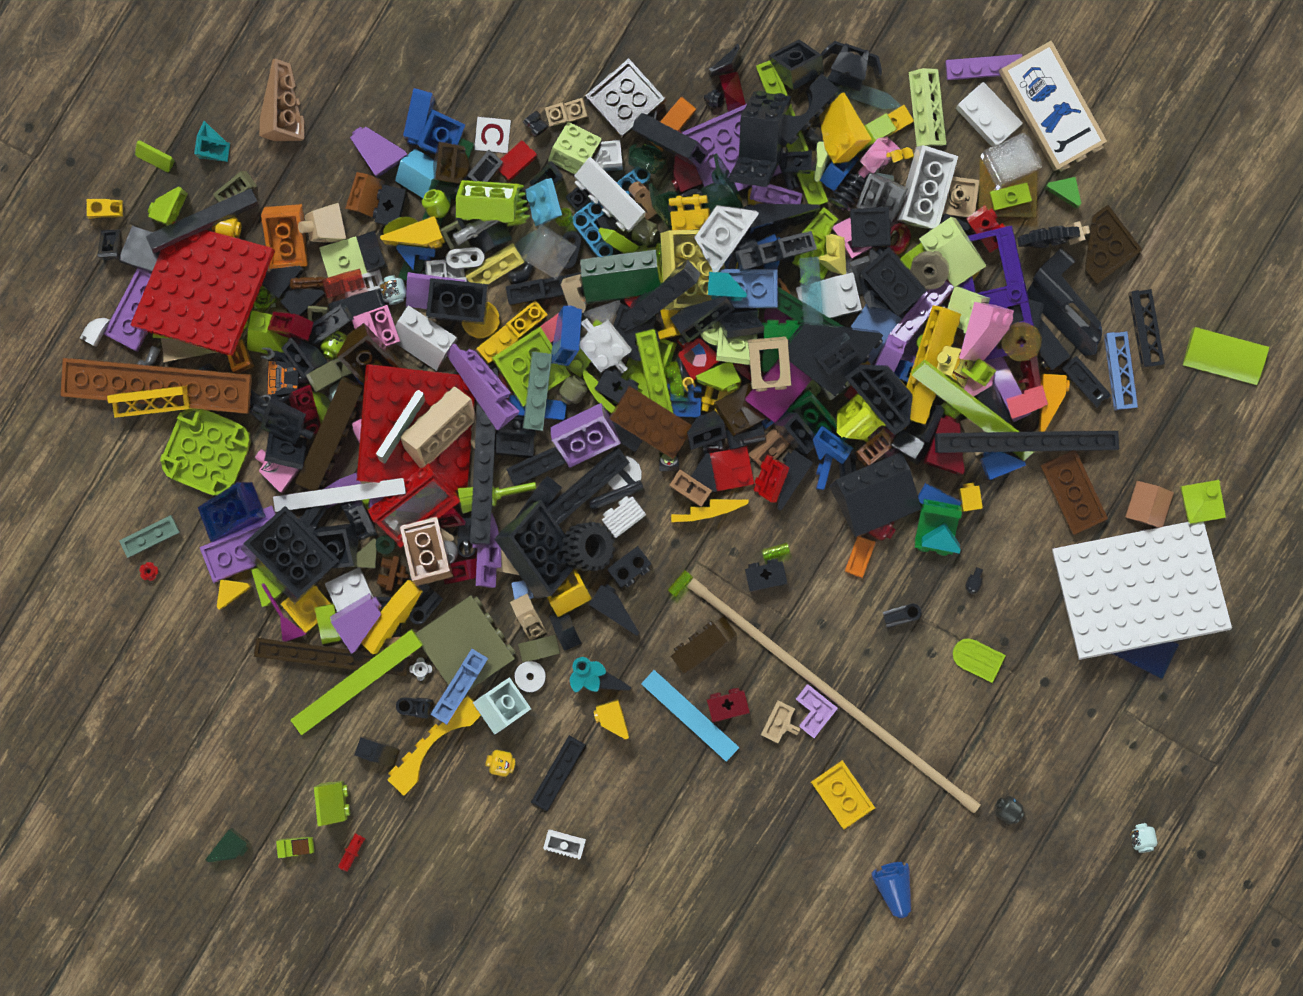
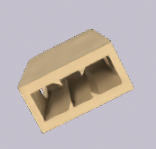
(324, 225)

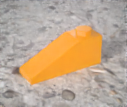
(1055, 390)

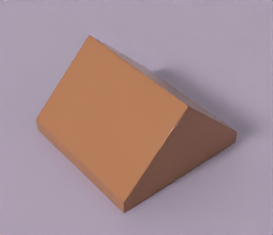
(1149, 504)

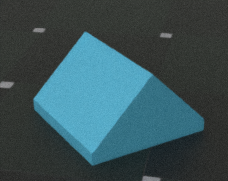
(417, 173)

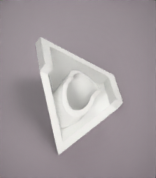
(609, 156)

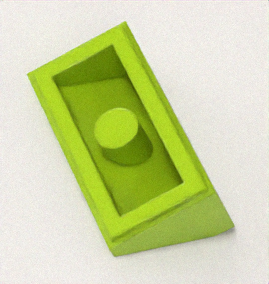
(154, 156)
(617, 241)

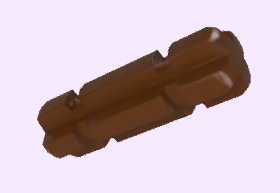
(307, 282)

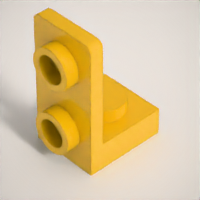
(669, 328)

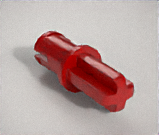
(351, 852)

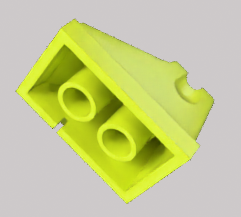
(857, 419)

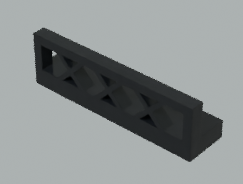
(1141, 328)

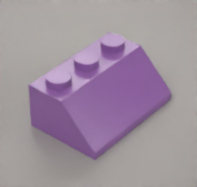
(585, 435)

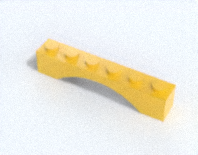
(408, 773)

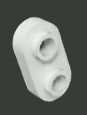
(463, 256)

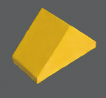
(230, 591)

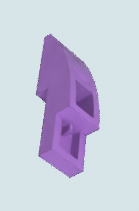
(488, 559)

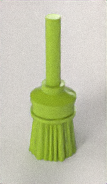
(465, 494)

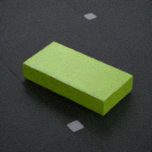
(819, 222)

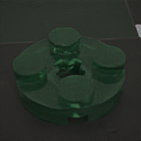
(646, 158)

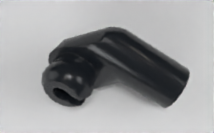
(522, 275)

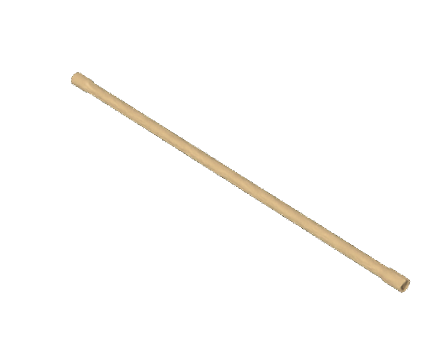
(964, 798)

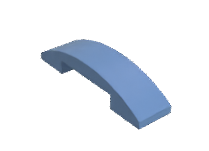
(459, 686)

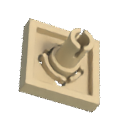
(967, 189)

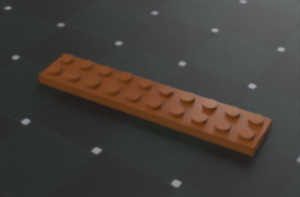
(205, 388)

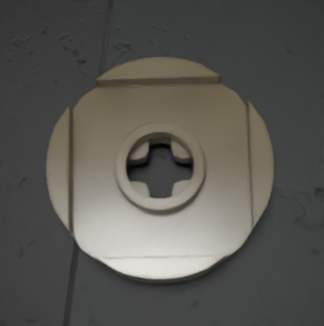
(934, 260)

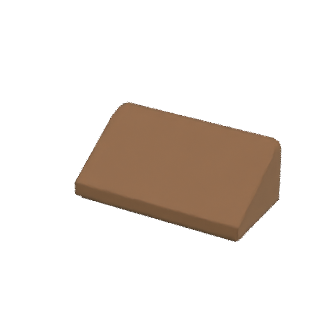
(773, 446)

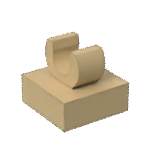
(1083, 231)

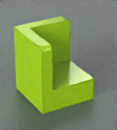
(980, 372)

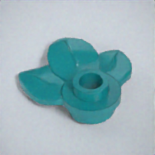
(588, 676)

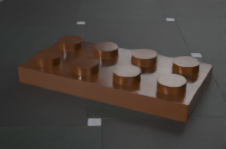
(650, 422)
(1073, 492)

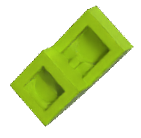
(327, 630)

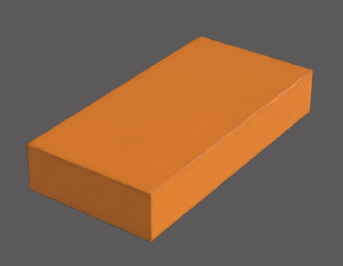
(860, 556)

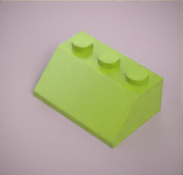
(487, 201)

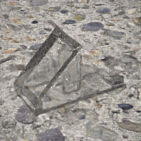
(604, 312)

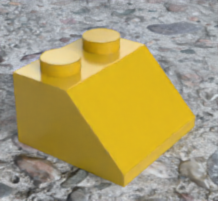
(569, 594)
(612, 718)

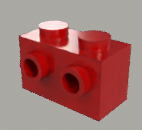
(983, 221)

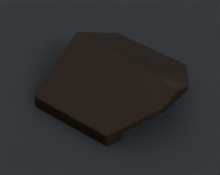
(450, 163)

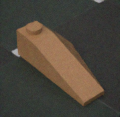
(280, 110)

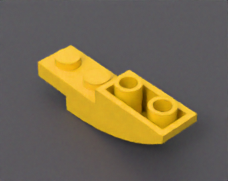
(512, 331)

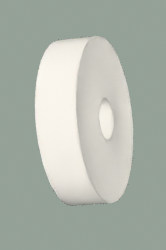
(521, 676)

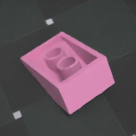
(985, 329)

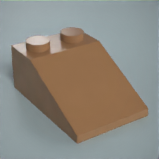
(426, 551)

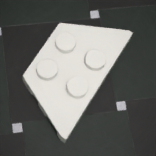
(722, 233)

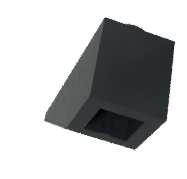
(545, 492)

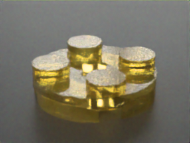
(1032, 338)

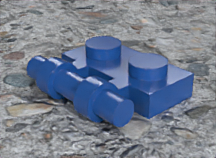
(686, 406)

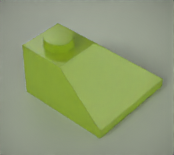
(168, 206)
(260, 337)

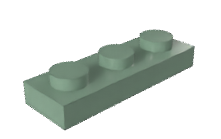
(149, 536)

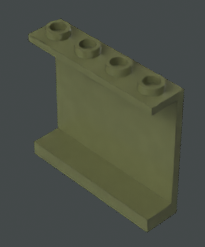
(459, 631)

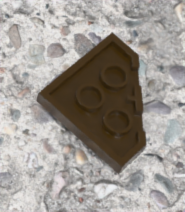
(1108, 245)

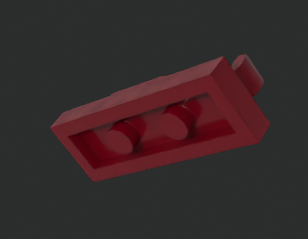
(1030, 371)

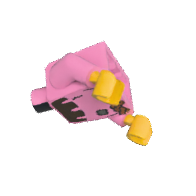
(881, 154)

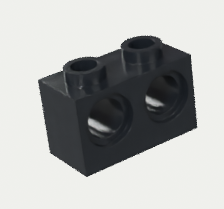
(627, 563)

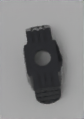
(850, 69)

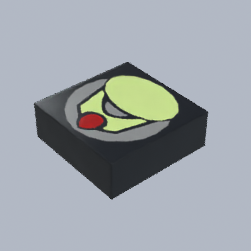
(667, 463)

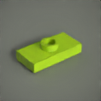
(1010, 196)

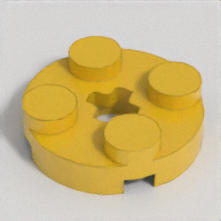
(484, 331)

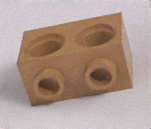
(690, 488)

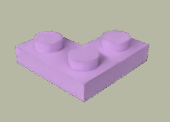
(820, 710)

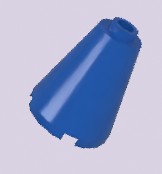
(894, 887)

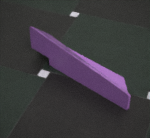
(484, 385)

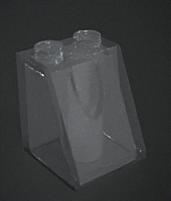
(1011, 160)

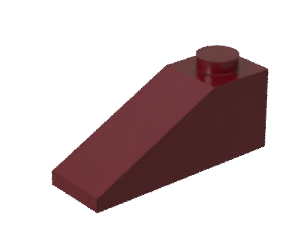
(685, 176)

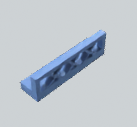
(1115, 371)

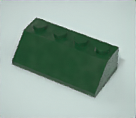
(620, 276)

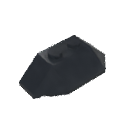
(884, 394)

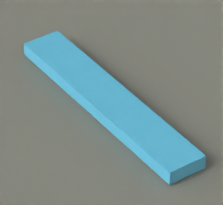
(690, 715)

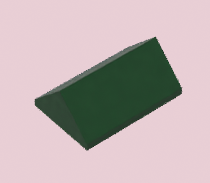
(814, 414)

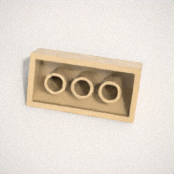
(439, 427)

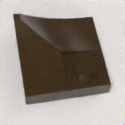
(737, 412)

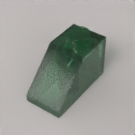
(229, 847)

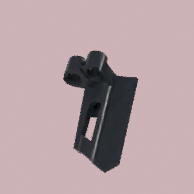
(1056, 294)

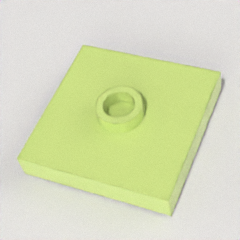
(343, 257)

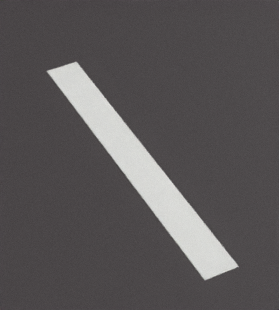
(340, 494)

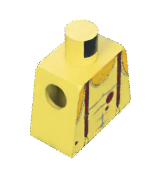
(951, 365)

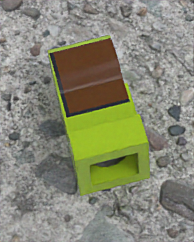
(294, 846)

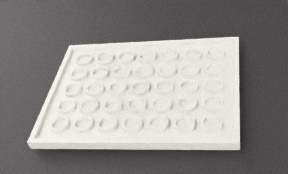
(1141, 589)

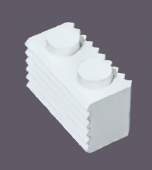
(623, 517)
(564, 844)

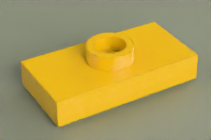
(900, 118)

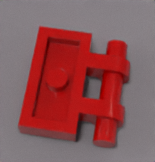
(771, 478)

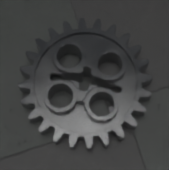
(1042, 238)

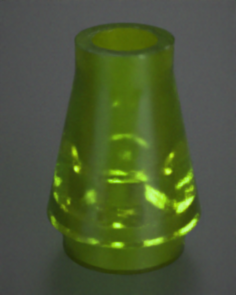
(565, 221)

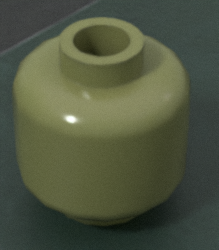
(645, 232)
(573, 390)

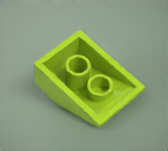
(331, 802)

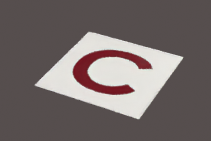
(492, 134)

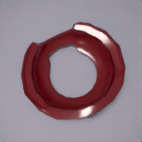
(903, 238)

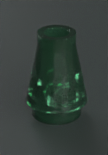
(381, 547)

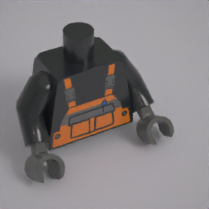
(281, 377)

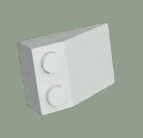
(838, 296)

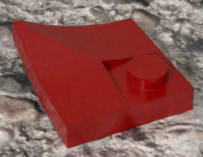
(731, 468)

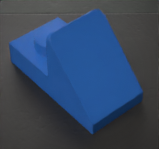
(410, 252)
(829, 443)

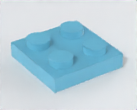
(543, 202)

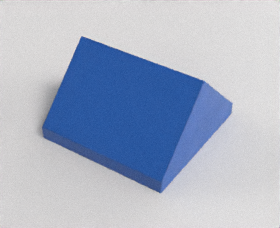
(439, 129)

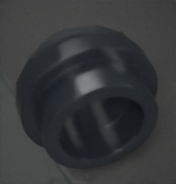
(714, 99)

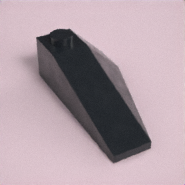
(778, 217)

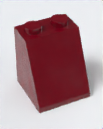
(946, 461)

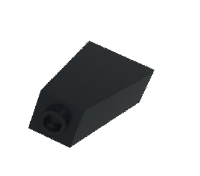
(670, 140)

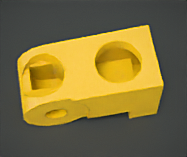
(104, 208)

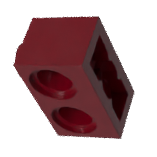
(290, 325)

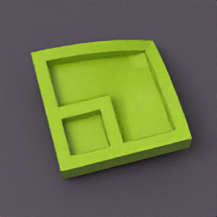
(1203, 501)

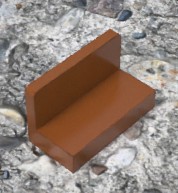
(364, 194)

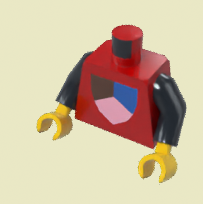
(695, 359)

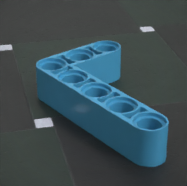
(591, 218)

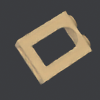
(769, 343)

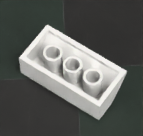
(927, 187)
(609, 195)

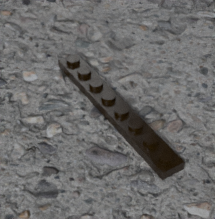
(319, 655)

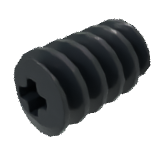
(847, 193)

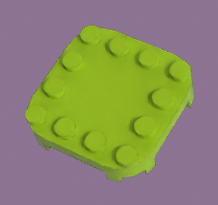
(205, 451)

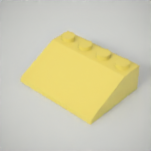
(677, 248)

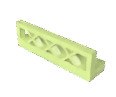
(924, 107)

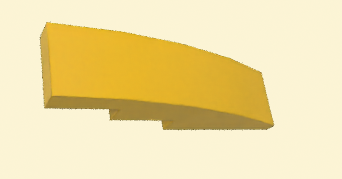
(716, 508)
(392, 614)

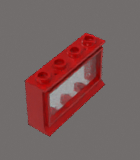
(425, 497)

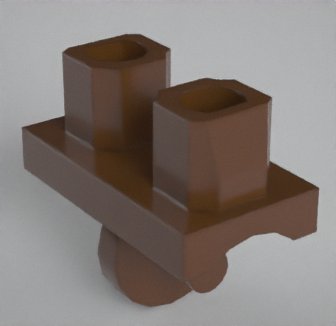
(393, 564)

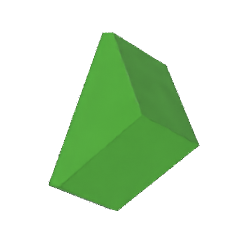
(1065, 190)

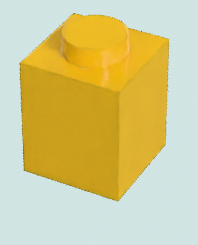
(970, 497)

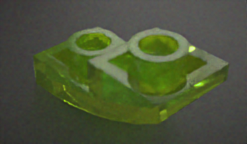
(950, 410)

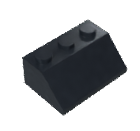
(457, 301)

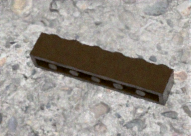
(330, 434)

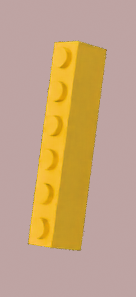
(937, 334)

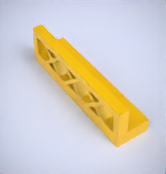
(146, 395)

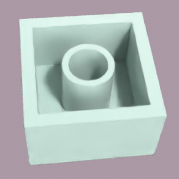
(502, 705)

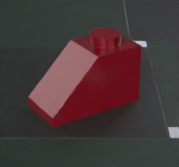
(462, 571)

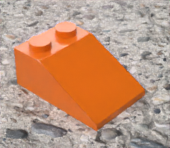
(283, 235)

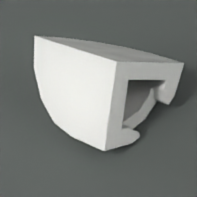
(94, 331)

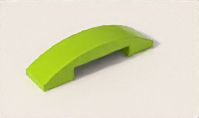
(591, 383)

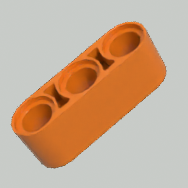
(678, 116)

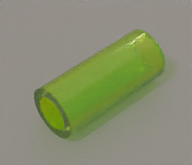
(775, 551)
(680, 583)

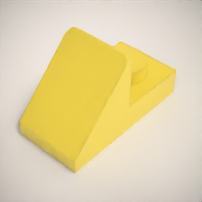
(835, 257)

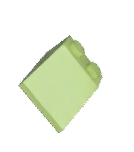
(956, 249)

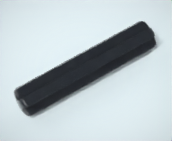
(616, 494)

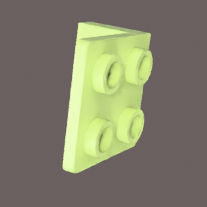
(573, 148)
(962, 302)

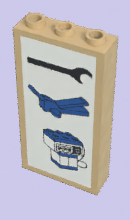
(1053, 106)

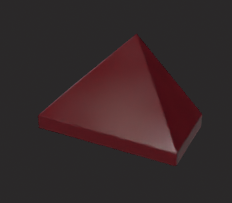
(732, 91)

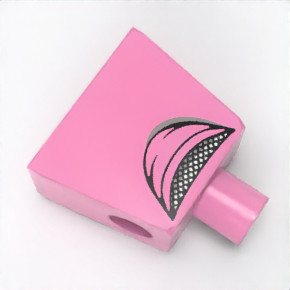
(276, 474)

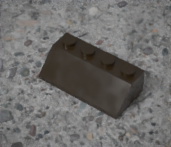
(365, 348)

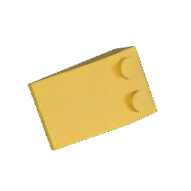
(842, 130)
(420, 234)

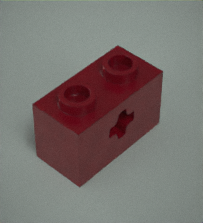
(738, 707)

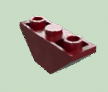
(304, 401)

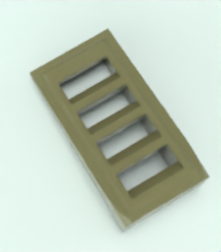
(243, 175)

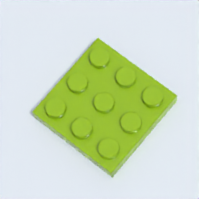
(516, 360)

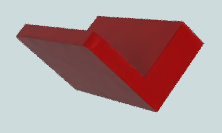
(516, 160)

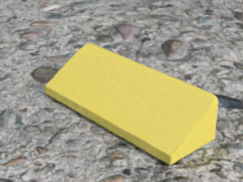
(495, 266)

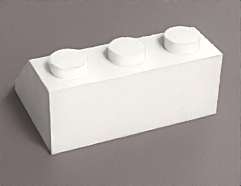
(988, 115)
(423, 338)

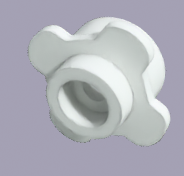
(425, 669)

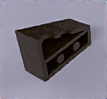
(703, 644)

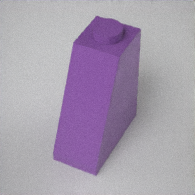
(377, 151)
(891, 352)
(356, 620)

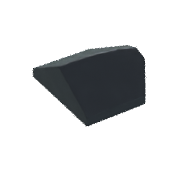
(726, 64)

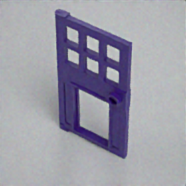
(1015, 291)

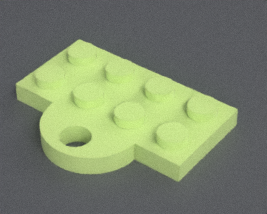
(729, 349)

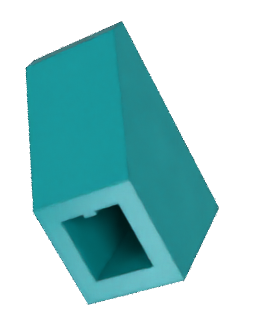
(723, 284)

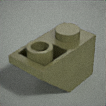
(328, 374)

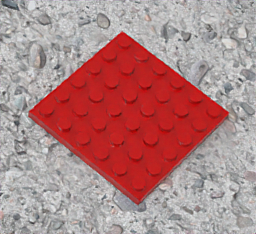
(203, 290)
(384, 400)

